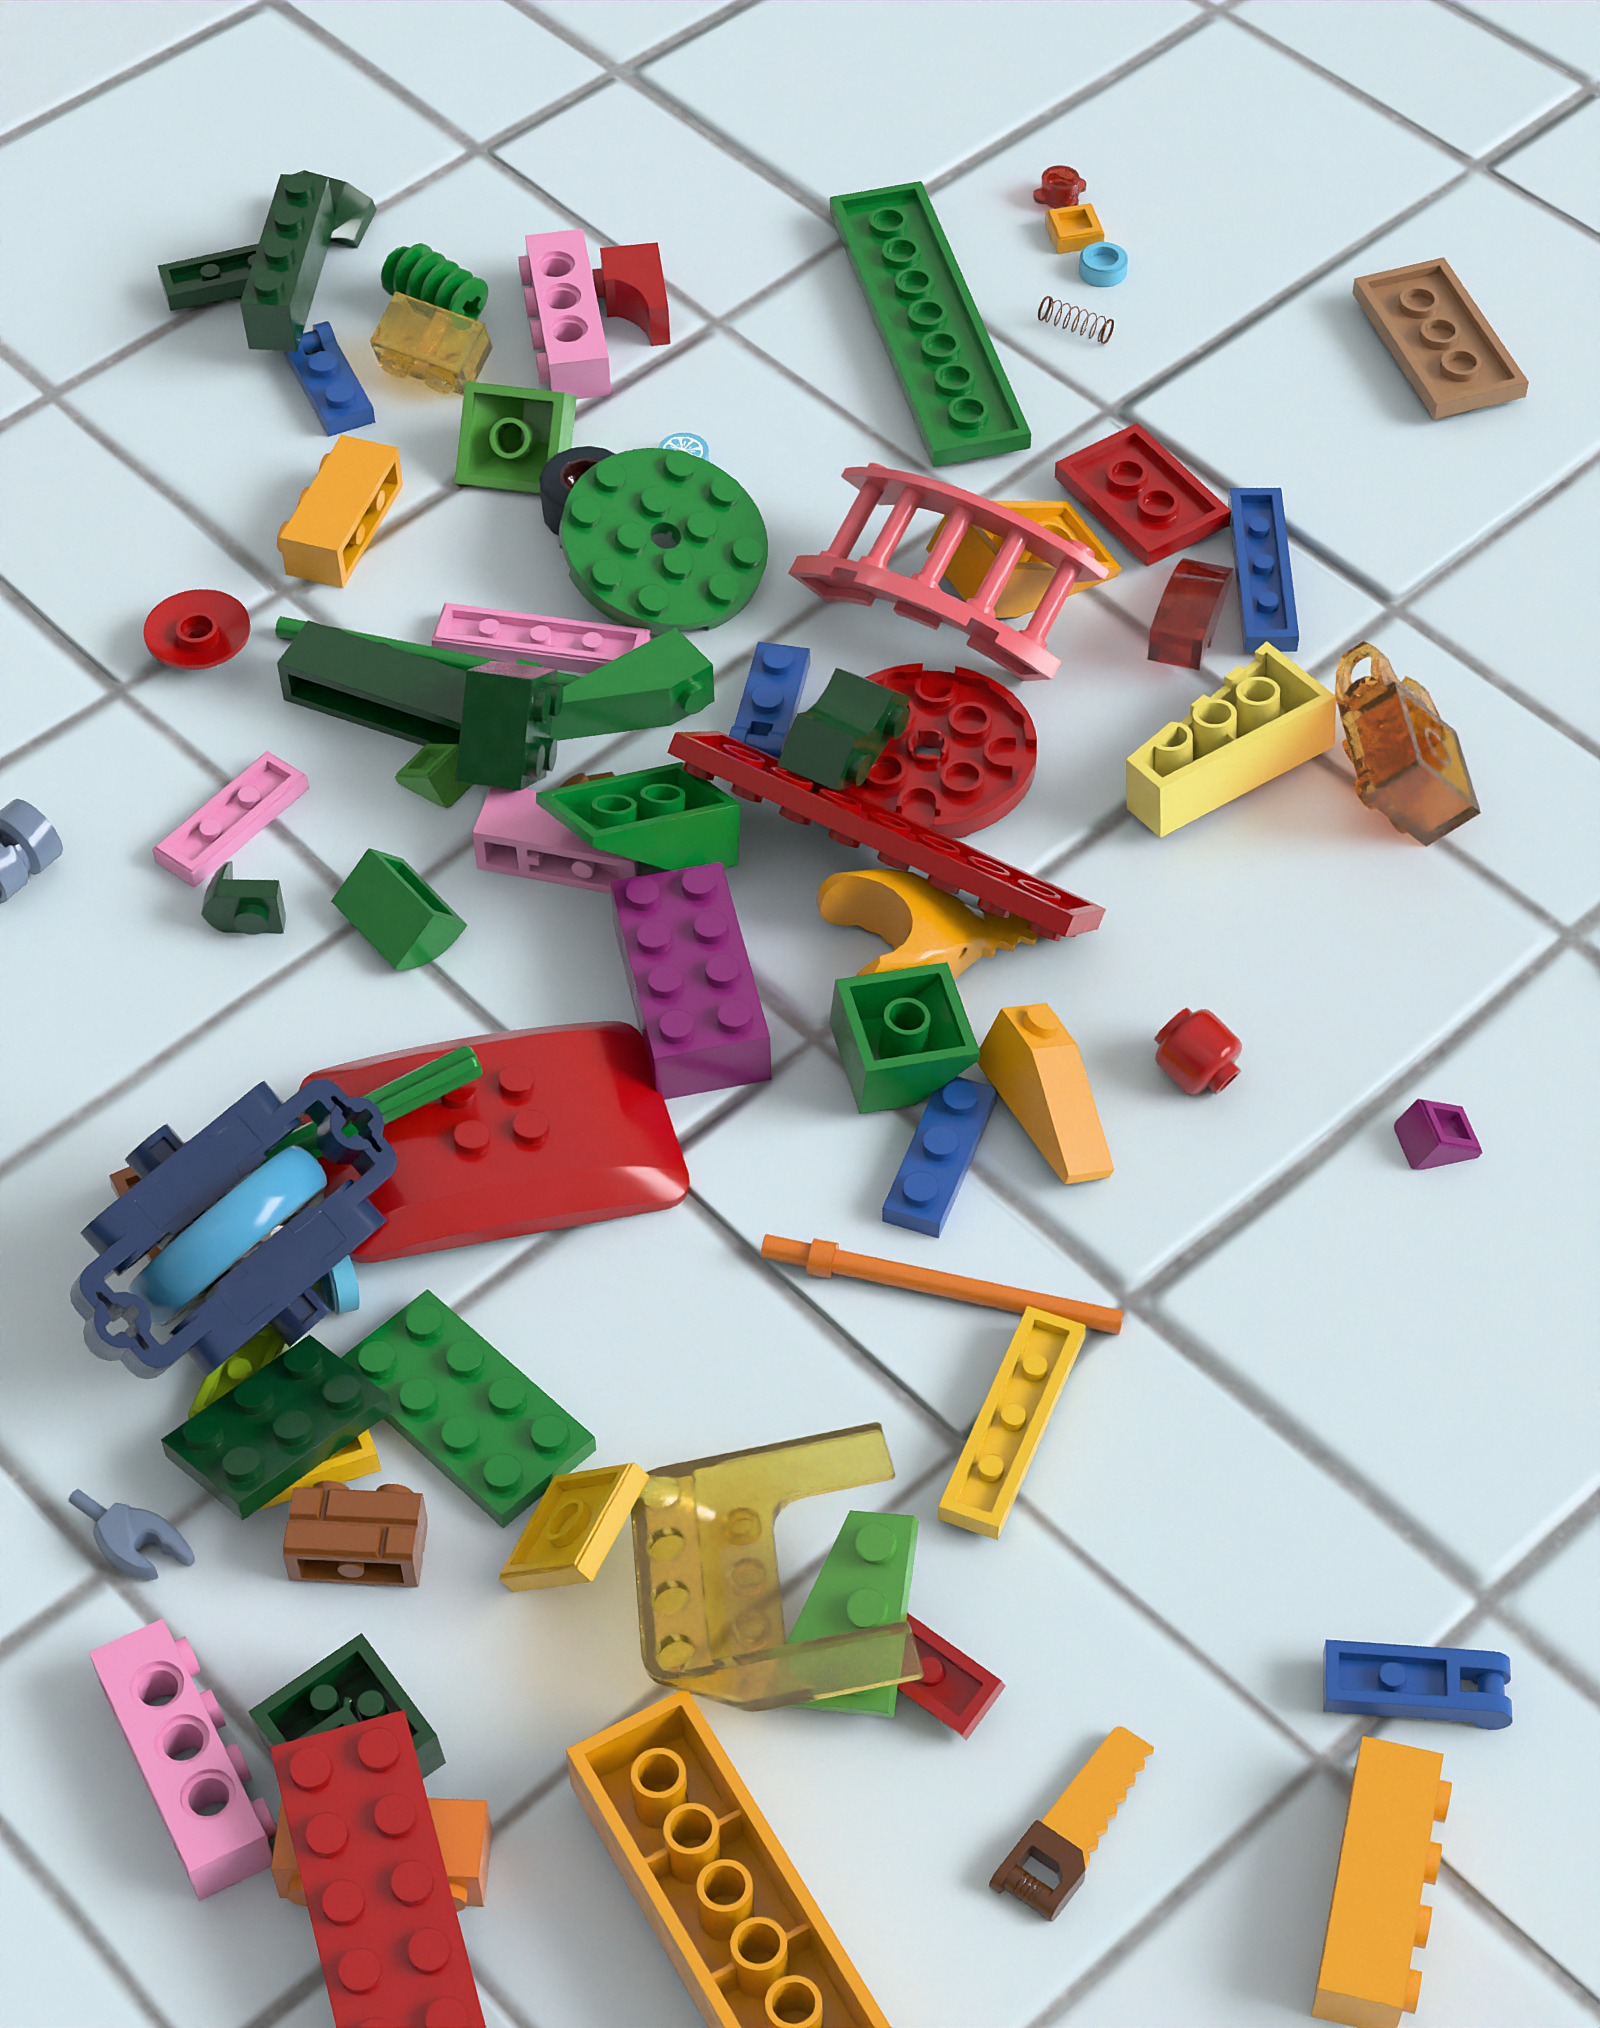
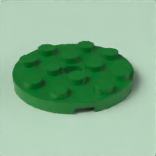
(651, 587)

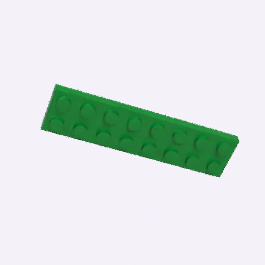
(929, 324)

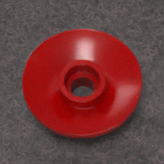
(197, 629)

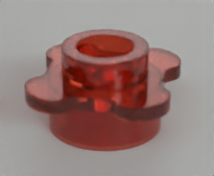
(1059, 187)

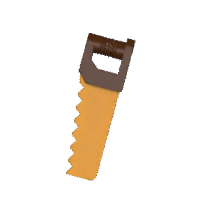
(1073, 1826)

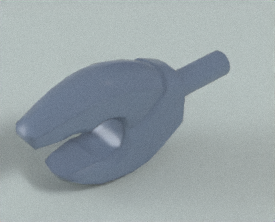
(127, 1529)

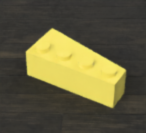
(1231, 742)

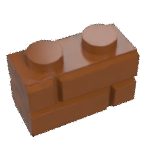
(355, 1535)

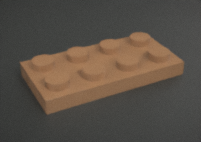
(1440, 338)

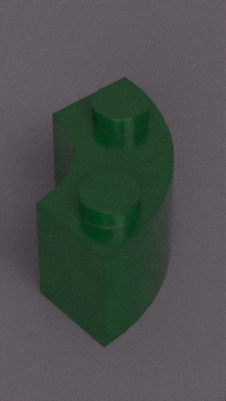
(845, 731)

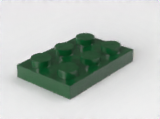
(276, 1426)

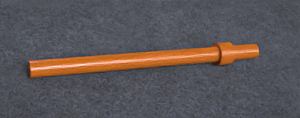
(825, 1258)

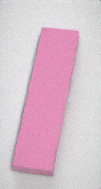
(532, 637)

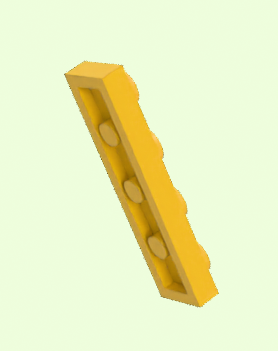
(1011, 1423)

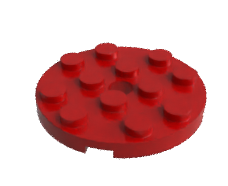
(983, 756)

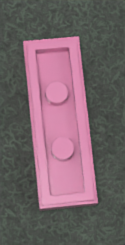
(230, 819)

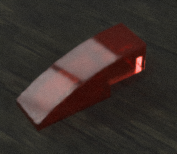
(1188, 613)

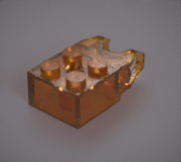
(1402, 750)

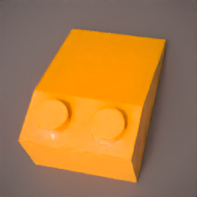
(1031, 574)

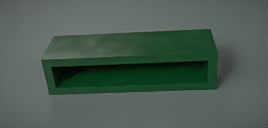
(288, 263)
(373, 685)

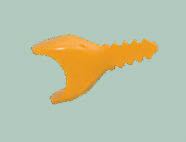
(917, 920)

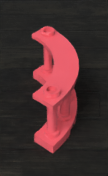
(920, 597)

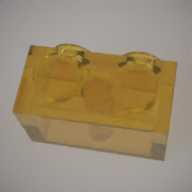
(430, 344)

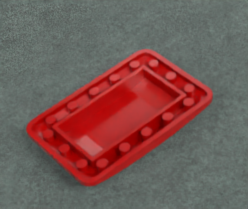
(539, 1143)

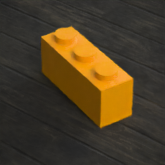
(340, 511)

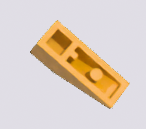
(1047, 1090)

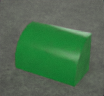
(397, 911)

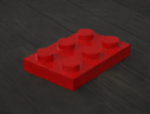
(1142, 494)

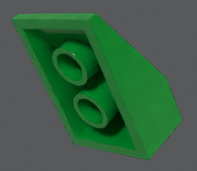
(651, 817)

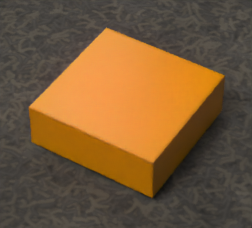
(1073, 227)

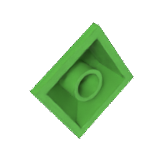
(511, 435)

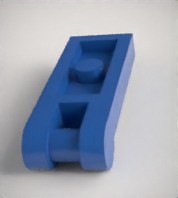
(330, 382)
(771, 696)
(1416, 1682)

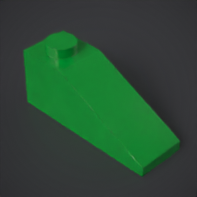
(638, 690)

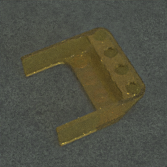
(714, 1582)

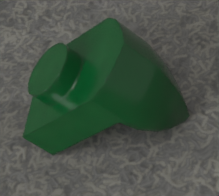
(243, 904)

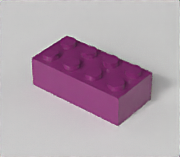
(691, 981)

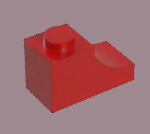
(635, 288)

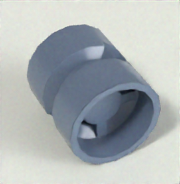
(26, 845)

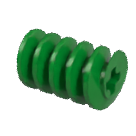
(434, 280)

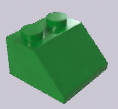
(901, 1035)

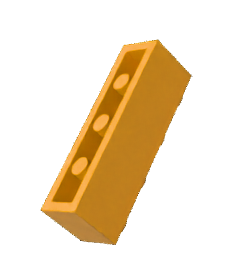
(1379, 1886)

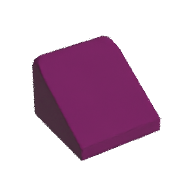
(1436, 1135)

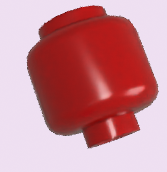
(1198, 1051)

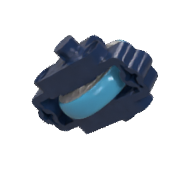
(232, 1229)

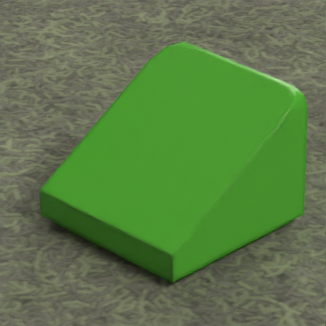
(433, 774)

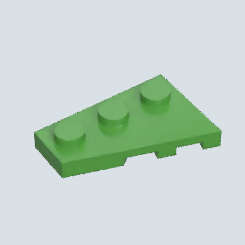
(861, 1588)

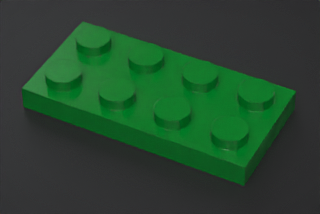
(470, 1408)

